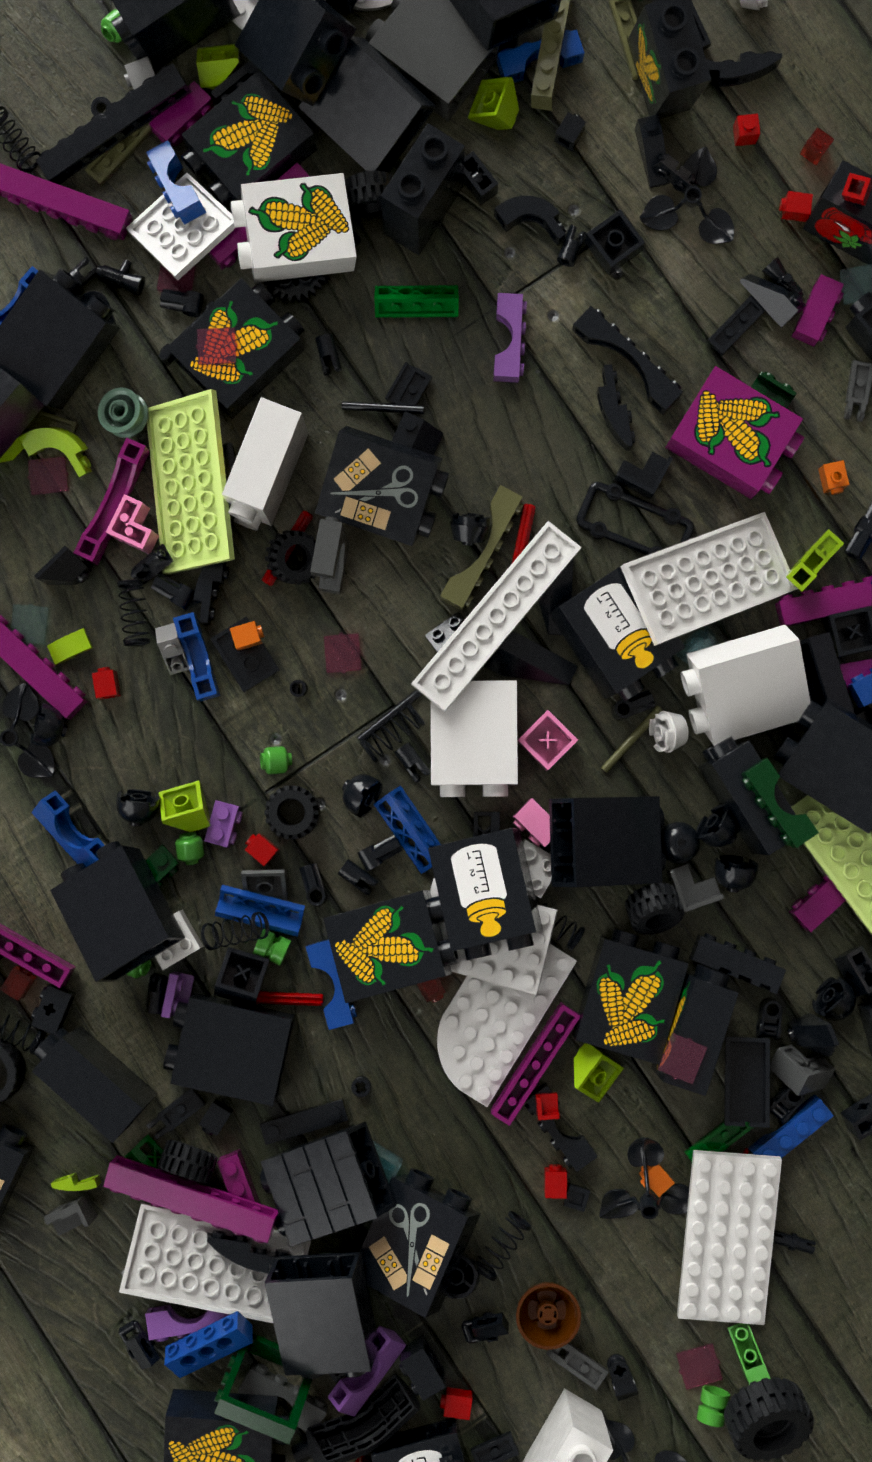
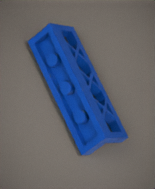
(413, 826)
(279, 918)

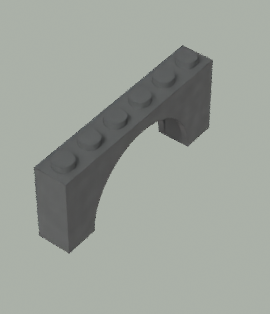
(330, 555)

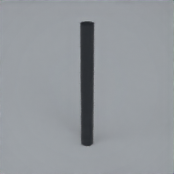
(380, 407)
(390, 714)

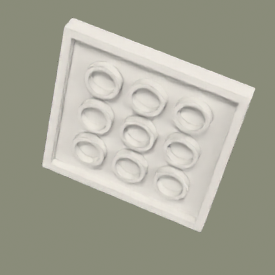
(180, 245)

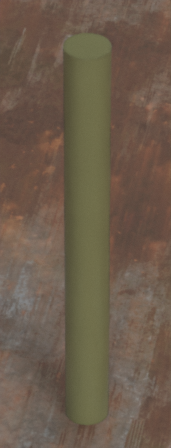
(630, 740)

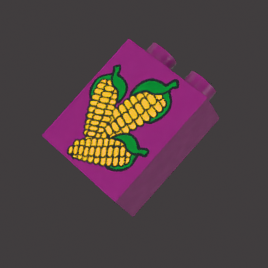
(736, 434)

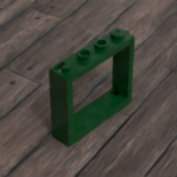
(249, 1415)

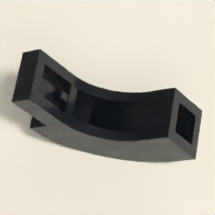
(531, 209)

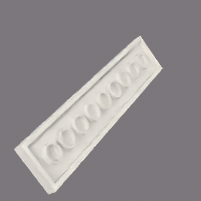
(496, 616)

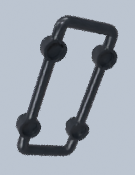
(614, 493)

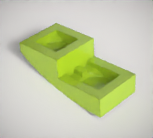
(69, 646)
(71, 1183)

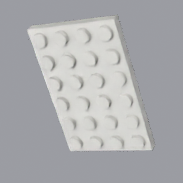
(515, 968)

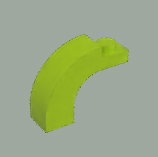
(61, 439)
(813, 560)

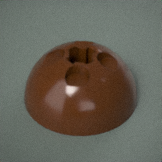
(556, 1324)

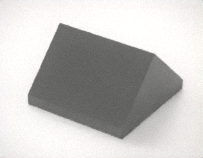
(266, 882)

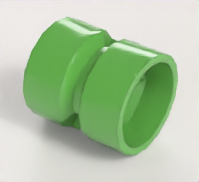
(272, 947)
(713, 1406)

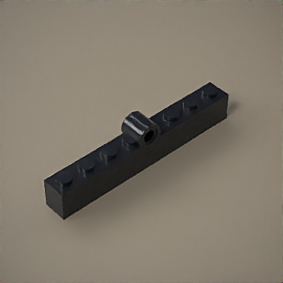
(114, 124)

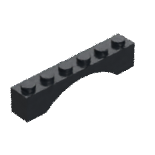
(596, 330)

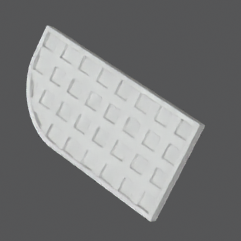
(491, 1025)

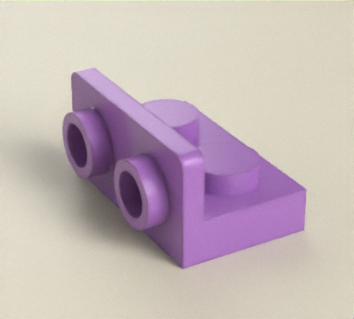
(223, 824)
(177, 990)

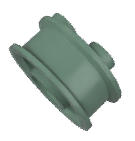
(131, 421)

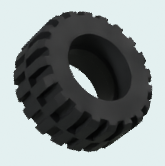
(768, 1419)

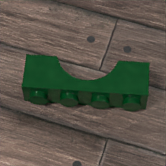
(762, 780)

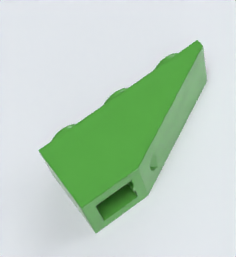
(748, 1353)

